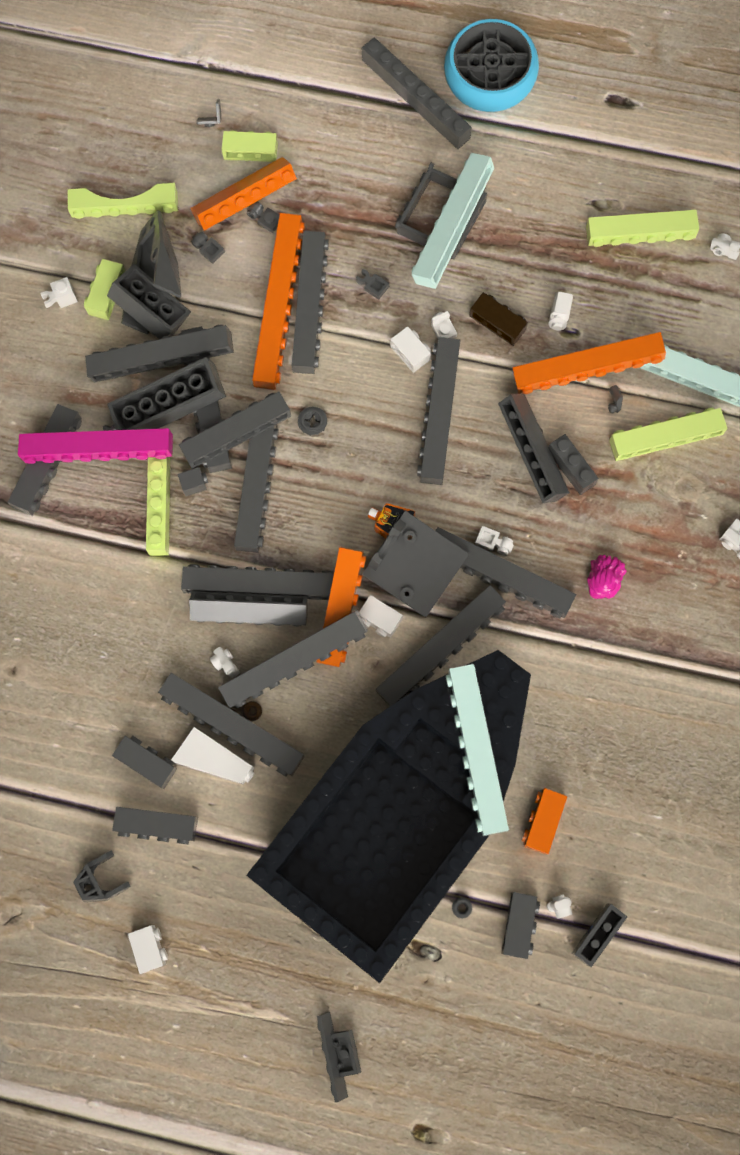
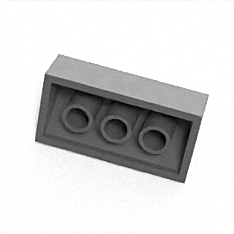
(147, 304)

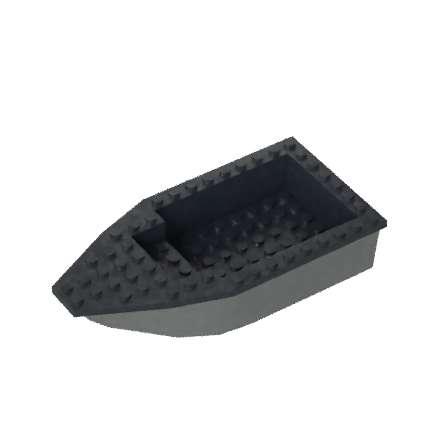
(392, 820)

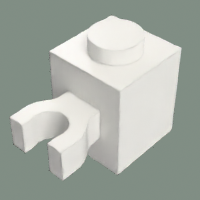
(61, 292)

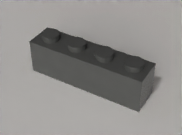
(155, 824)

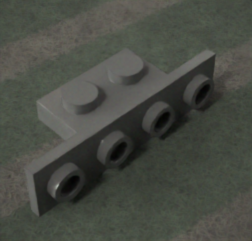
(339, 1054)

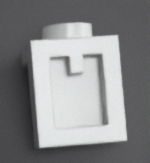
(443, 326)

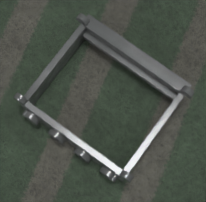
(448, 182)

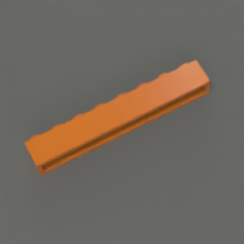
(589, 363)

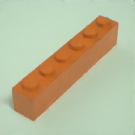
(243, 193)
(343, 594)

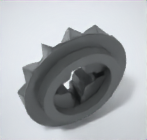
(307, 415)

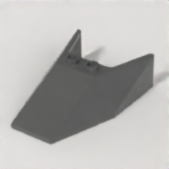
(156, 259)

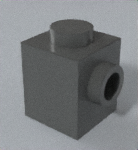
(193, 481)

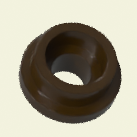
(252, 704)

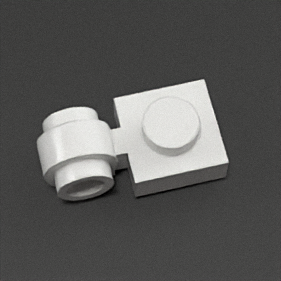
(489, 539)

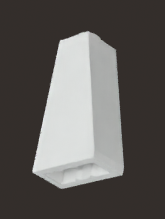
(210, 757)

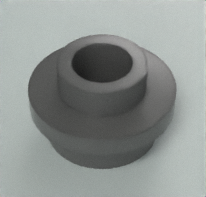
(467, 912)

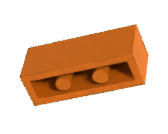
(544, 821)

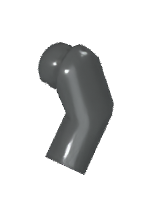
(617, 399)

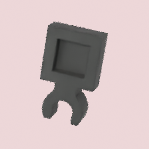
(373, 285)

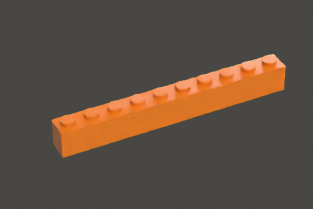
(277, 301)

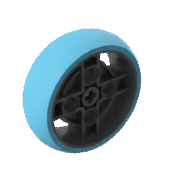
(489, 62)

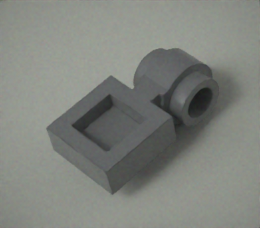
(266, 219)
(209, 249)

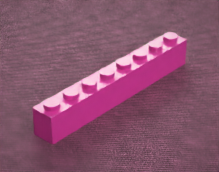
(95, 445)

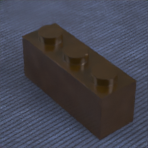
(498, 318)

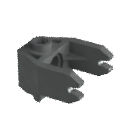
(86, 877)

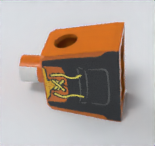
(387, 518)

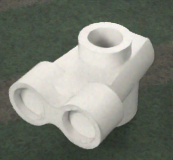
(725, 246)
(222, 659)
(560, 906)

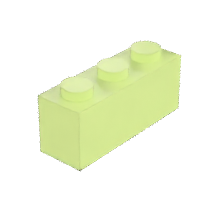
(249, 146)
(97, 302)

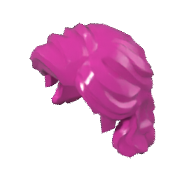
(605, 577)

